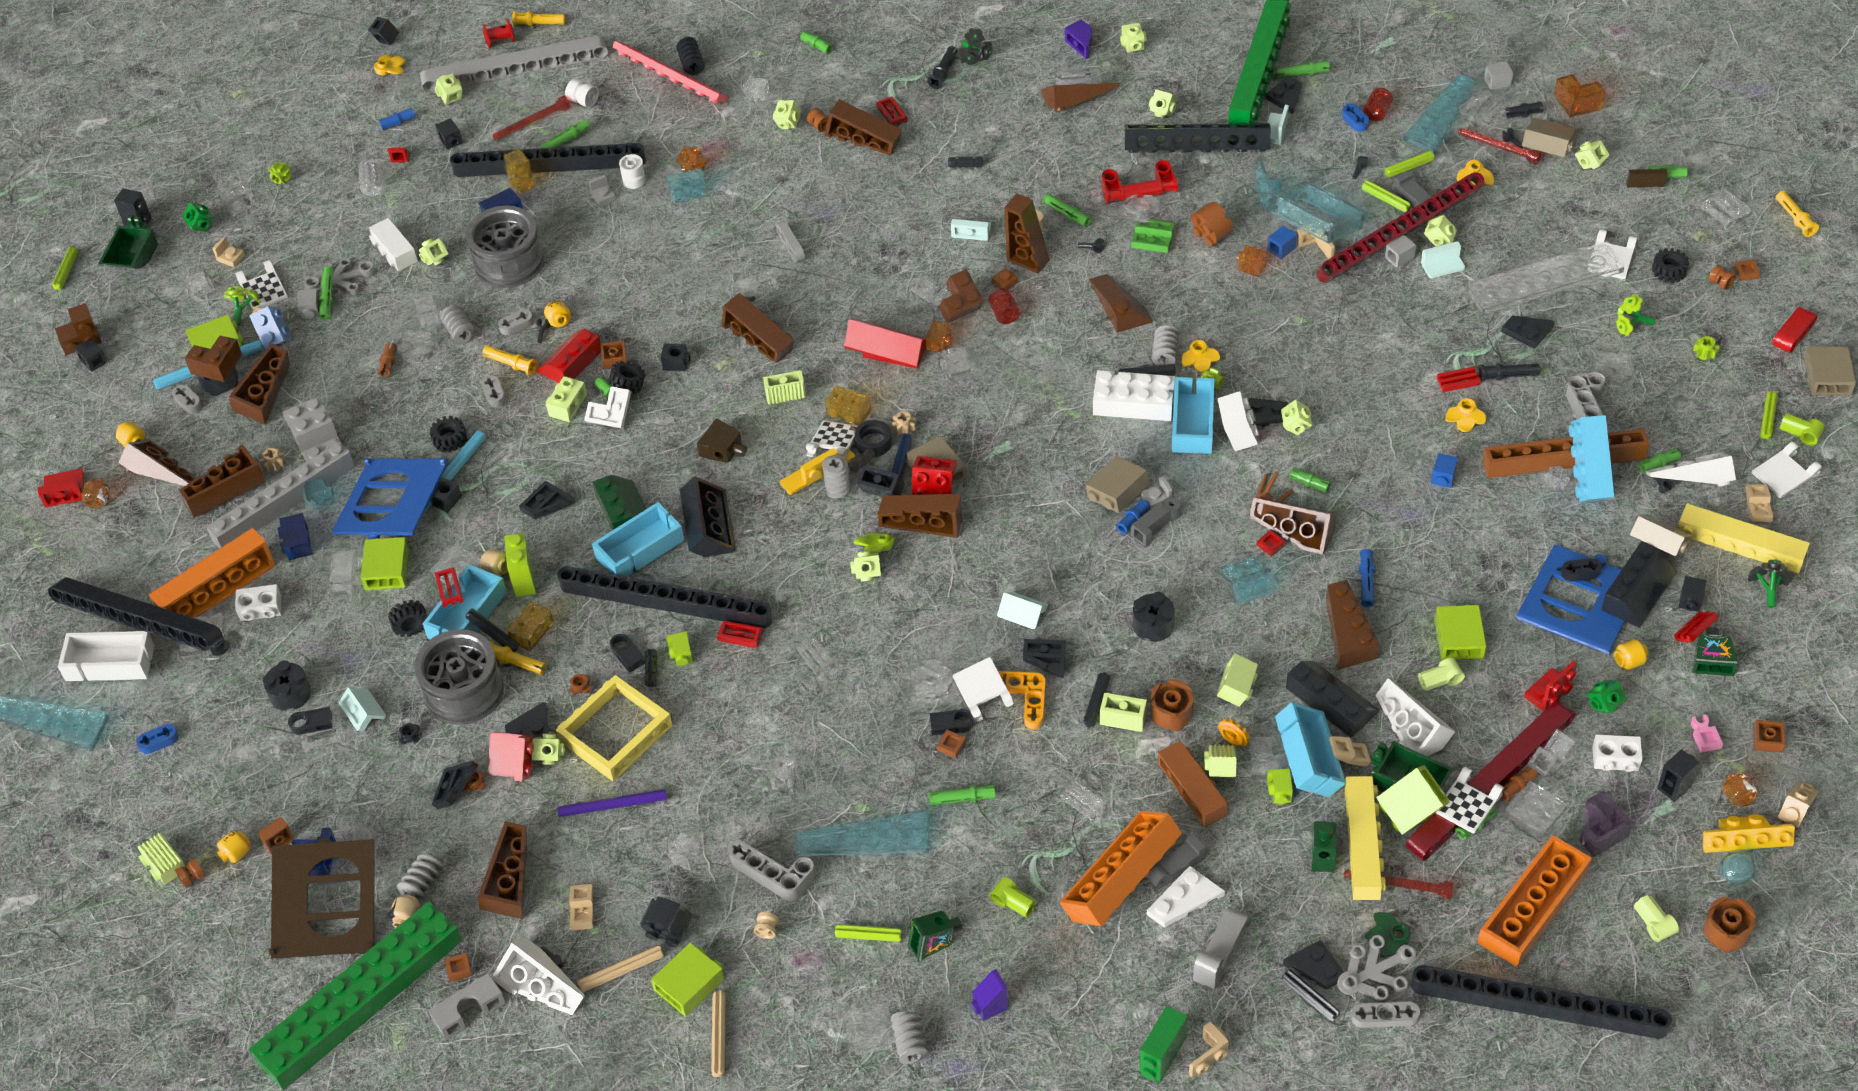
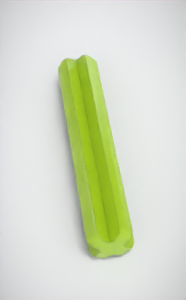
(1409, 164)
(1386, 196)
(65, 268)
(1769, 415)
(868, 932)

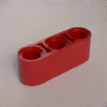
(1794, 330)

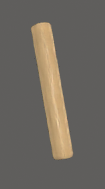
(620, 968)
(718, 1034)

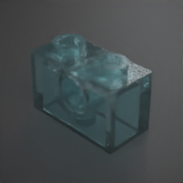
(686, 185)

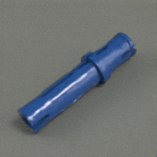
(1367, 570)

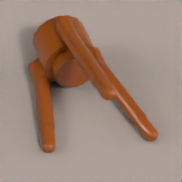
(1266, 495)

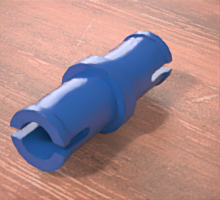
(397, 118)
(1132, 515)

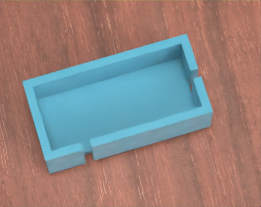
(1193, 416)
(1591, 458)
(638, 541)
(481, 592)
(1309, 750)

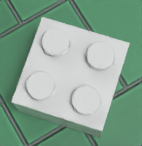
(1238, 421)

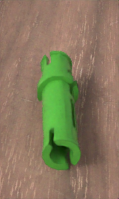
(1302, 69)
(571, 133)
(1072, 213)
(325, 299)
(961, 795)

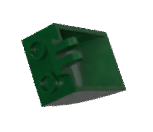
(130, 245)
(1399, 761)

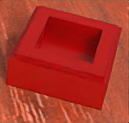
(1271, 543)

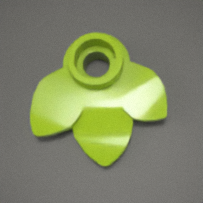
(875, 542)

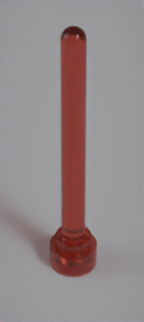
(561, 104)
(1532, 155)
(1443, 889)

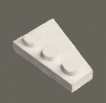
(1183, 896)

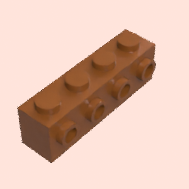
(1192, 783)

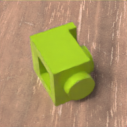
(679, 648)
(1280, 785)

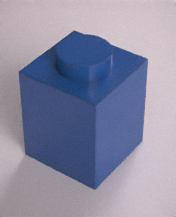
(1282, 242)
(1444, 470)

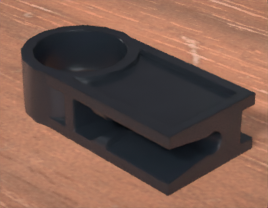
(629, 655)
(316, 720)
(946, 721)

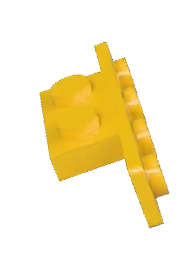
(809, 472)
(1747, 833)

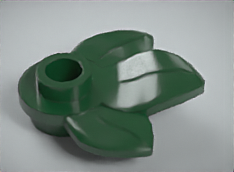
(1386, 927)

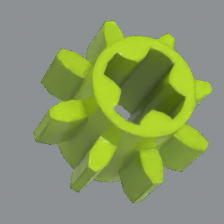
(280, 172)
(1706, 348)
(1216, 374)

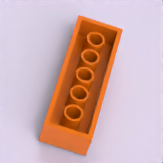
(216, 576)
(1120, 868)
(1534, 901)

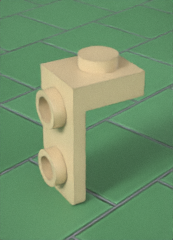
(1305, 238)
(1797, 803)
(1217, 1040)

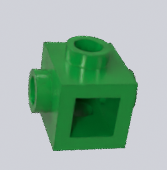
(198, 217)
(1606, 696)

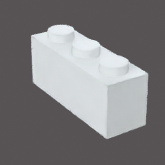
(392, 244)

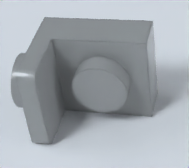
(601, 191)
(1158, 493)

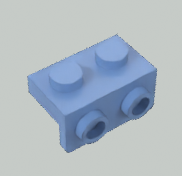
(270, 326)

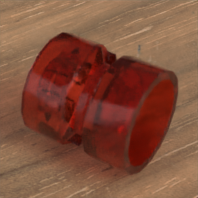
(1378, 104)
(1004, 306)

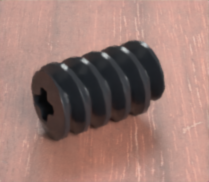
(690, 55)

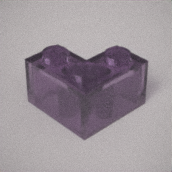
(1606, 824)

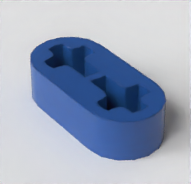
(1352, 114)
(157, 739)

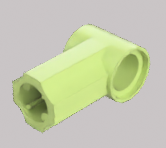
(1445, 673)
(1658, 923)

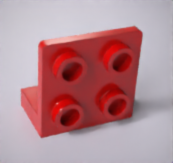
(932, 475)
(61, 488)
(1551, 686)

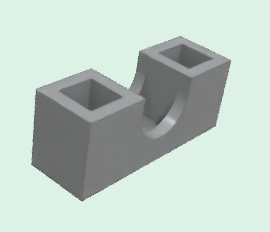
(480, 993)

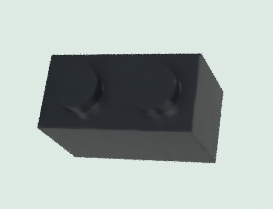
(132, 203)
(880, 482)
(1678, 775)

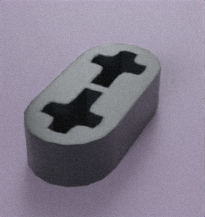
(1581, 569)

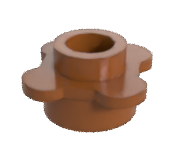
(579, 679)
(478, 785)

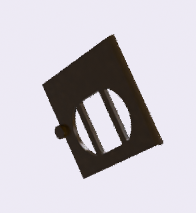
(289, 903)

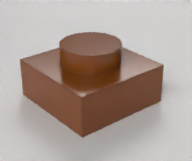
(1747, 270)
(1005, 279)
(951, 744)
(458, 967)

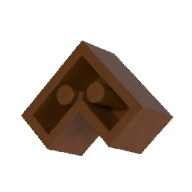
(964, 297)
(79, 330)
(214, 362)

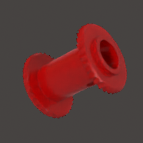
(498, 33)

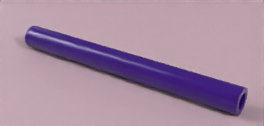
(610, 803)

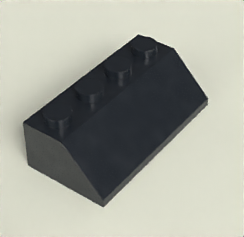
(706, 518)
(1639, 585)
(1328, 694)

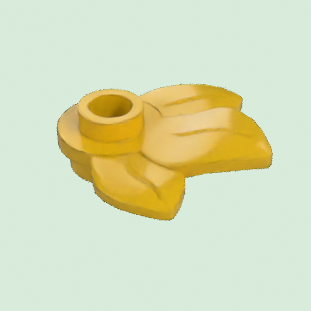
(388, 64)
(1488, 176)
(1200, 356)
(1465, 415)

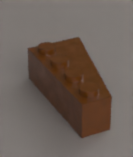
(862, 128)
(1024, 235)
(756, 328)
(261, 385)
(222, 483)
(922, 513)
(1349, 627)
(505, 877)

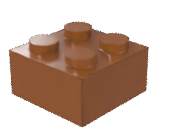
(612, 353)
(1769, 736)
(276, 834)

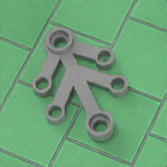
(365, 268)
(1373, 970)

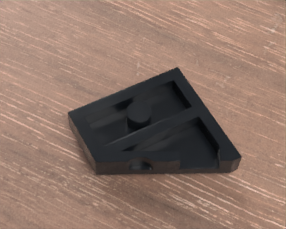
(1285, 93)
(1528, 330)
(1266, 411)
(545, 500)
(1046, 655)
(530, 723)
(452, 783)
(1316, 964)

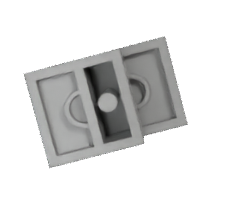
(311, 427)

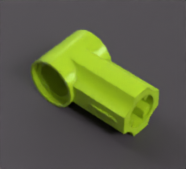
(1808, 431)
(1007, 894)

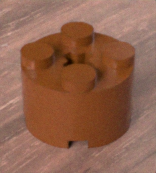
(1211, 223)
(1172, 704)
(1729, 923)

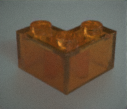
(1579, 98)

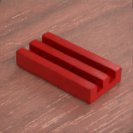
(898, 120)
(1457, 377)
(452, 599)
(1695, 626)
(739, 637)

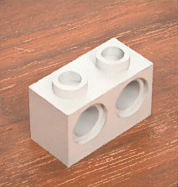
(258, 602)
(1618, 752)

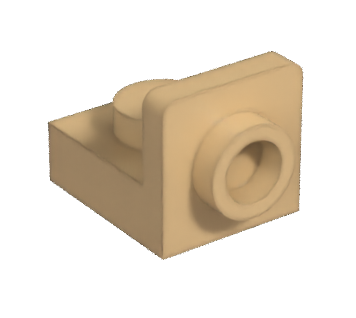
(227, 254)

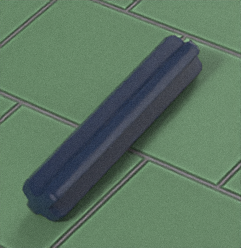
(901, 455)

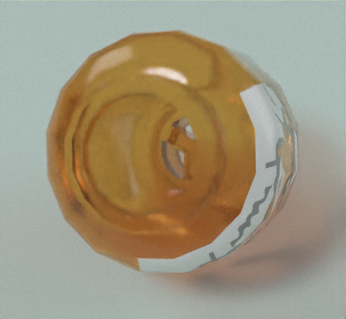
(95, 493)
(1739, 789)

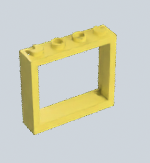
(632, 750)

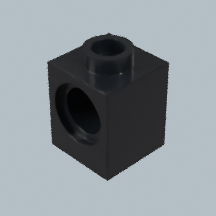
(383, 31)
(449, 133)
(90, 354)
(675, 357)
(446, 495)
(1692, 594)

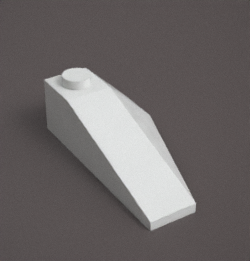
(1710, 468)
(533, 974)

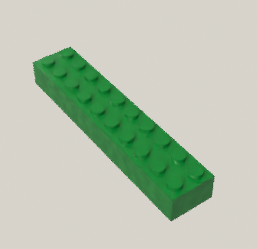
(1260, 62)
(355, 995)

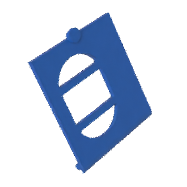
(405, 517)
(1597, 628)

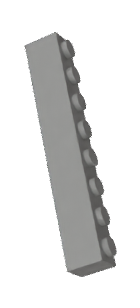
(280, 495)

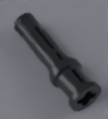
(941, 71)
(1499, 371)

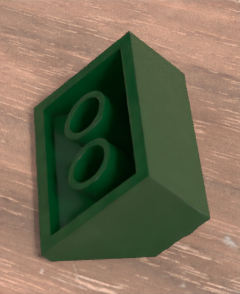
(618, 499)

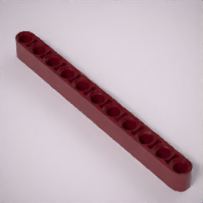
(1393, 231)
(1497, 771)

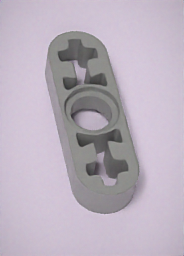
(790, 241)
(1402, 1007)

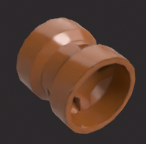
(818, 119)
(1722, 277)
(194, 870)

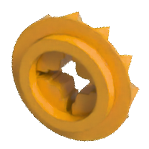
(1233, 732)

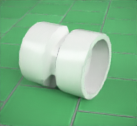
(582, 92)
(632, 171)

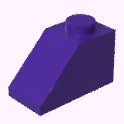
(1079, 37)
(990, 996)

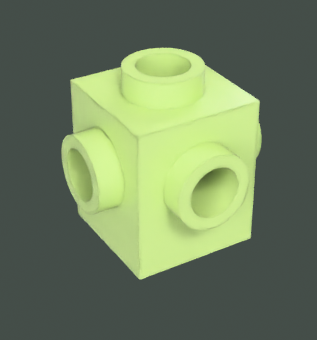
(1133, 37)
(448, 88)
(1162, 104)
(787, 114)
(1592, 154)
(1440, 231)
(438, 248)
(1296, 417)
(872, 570)
(540, 749)

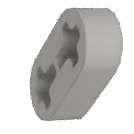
(515, 322)
(496, 390)
(184, 401)

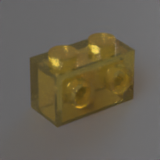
(519, 171)
(848, 405)
(530, 625)

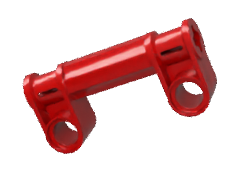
(1164, 182)

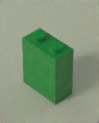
(1162, 1044)

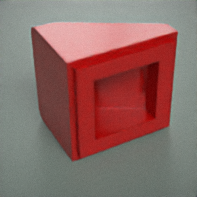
(399, 154)

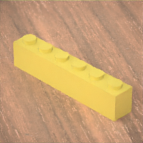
(1743, 537)
(1363, 838)

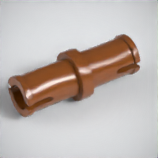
(387, 359)
(1518, 782)

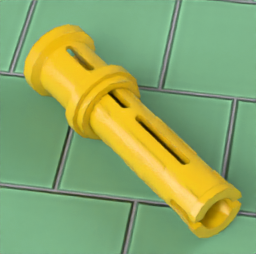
(530, 19)
(1801, 218)
(517, 361)
(505, 655)

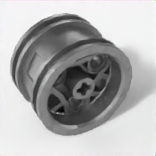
(505, 246)
(459, 677)

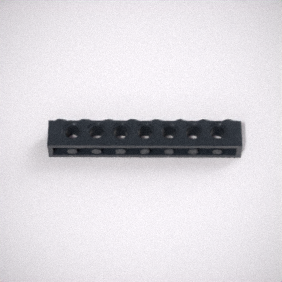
(1206, 131)

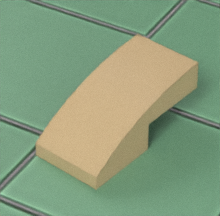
(1759, 503)
(1349, 752)
(581, 907)

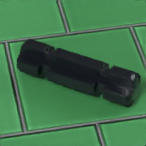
(965, 162)
(650, 667)

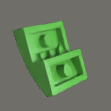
(1153, 236)

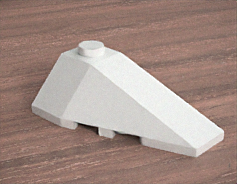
(1412, 721)

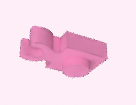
(1705, 736)

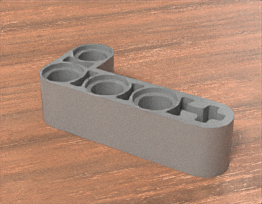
(1582, 393)
(744, 857)
(1214, 960)

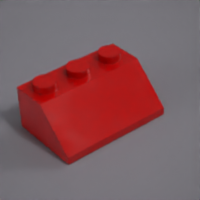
(572, 356)

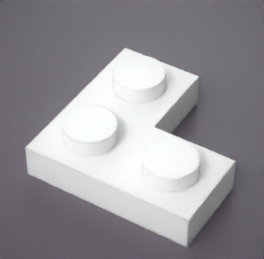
(613, 413)

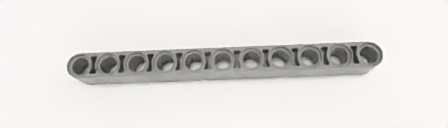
(518, 62)

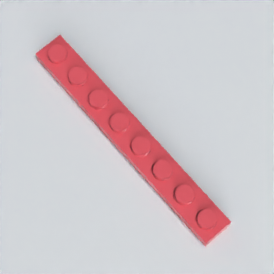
(675, 75)

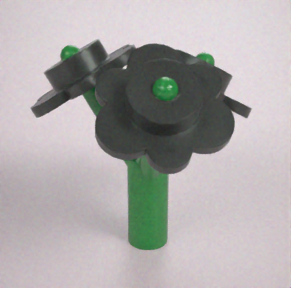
(972, 45)
(1777, 574)

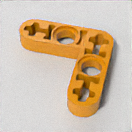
(1030, 691)

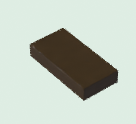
(1646, 178)

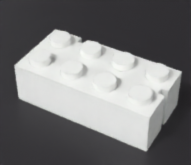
(1134, 395)
(106, 656)

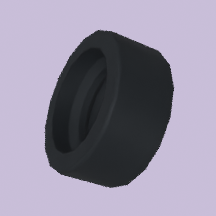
(869, 427)

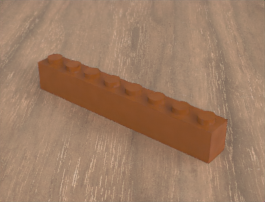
(1543, 454)

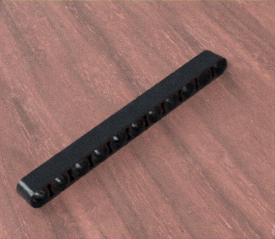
(546, 159)
(664, 597)
(135, 614)
(1551, 997)

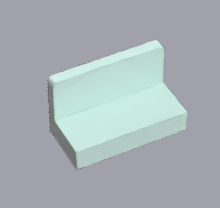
(1278, 124)
(970, 229)
(1442, 260)
(1021, 609)
(360, 707)

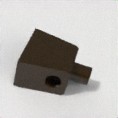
(721, 442)

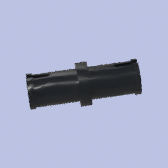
(1524, 110)

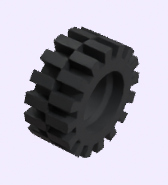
(1670, 273)
(627, 376)
(444, 426)
(407, 618)

